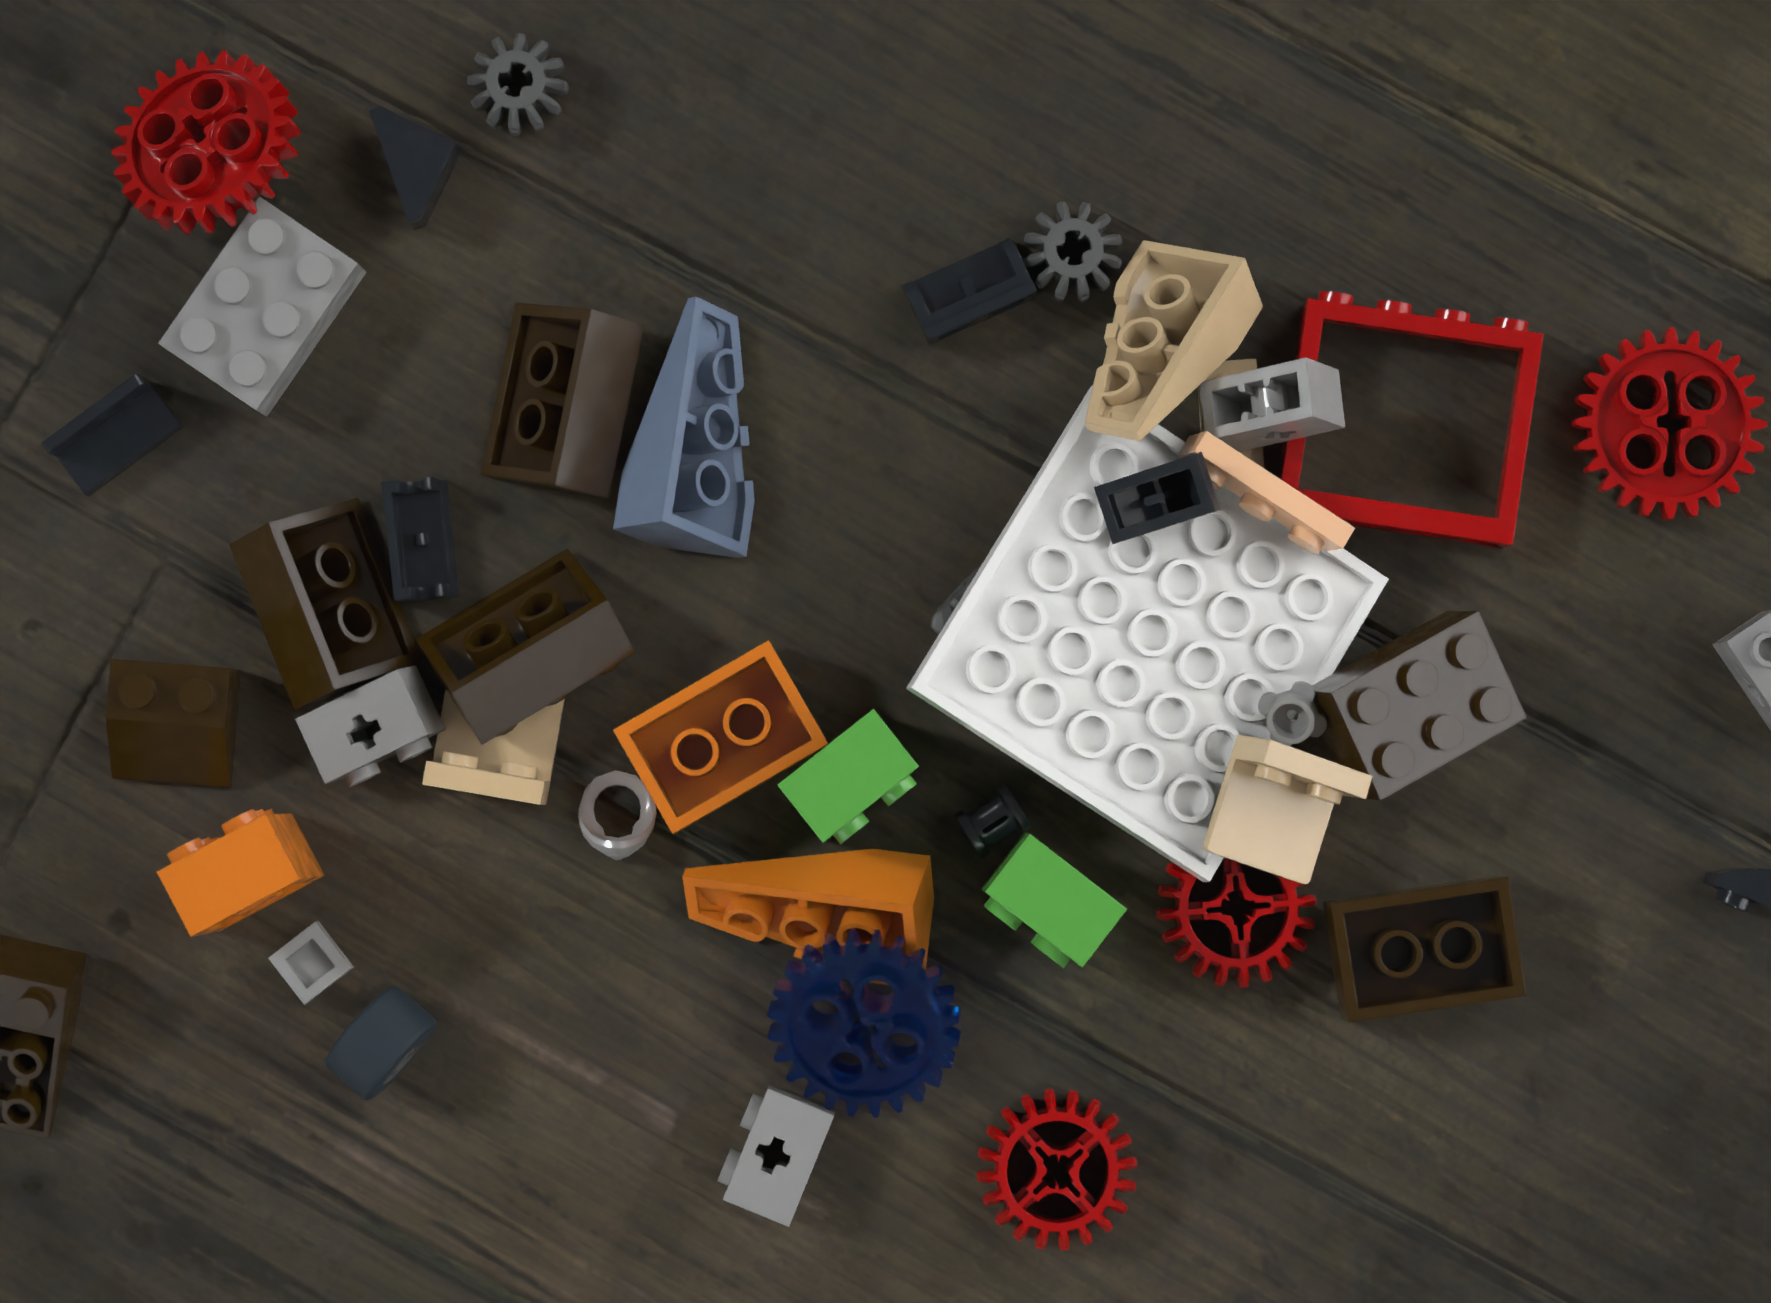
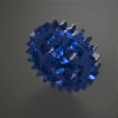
(913, 1009)

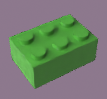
(850, 777)
(1053, 900)

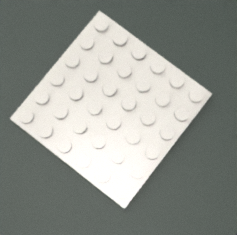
(1141, 655)

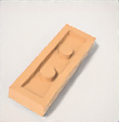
(1269, 496)

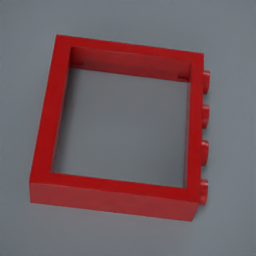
(1446, 326)

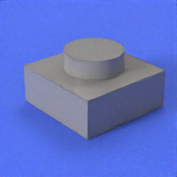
(311, 962)

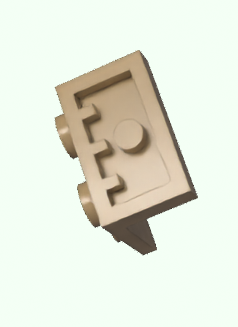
(505, 767)
(1278, 806)

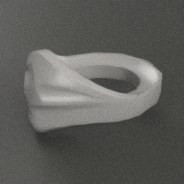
(593, 832)

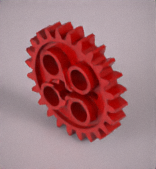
(206, 142)
(1723, 426)

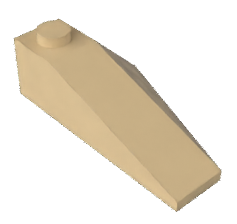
(1170, 331)

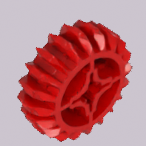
(1240, 958)
(1090, 1207)

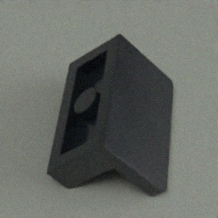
(113, 434)

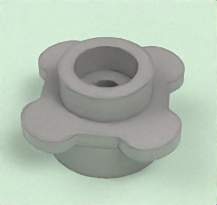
(1288, 730)

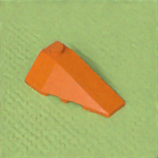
(818, 895)

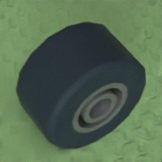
(380, 1042)

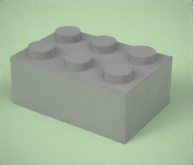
(263, 307)

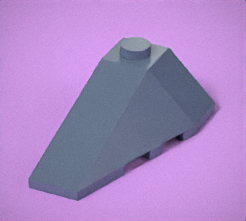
(686, 462)

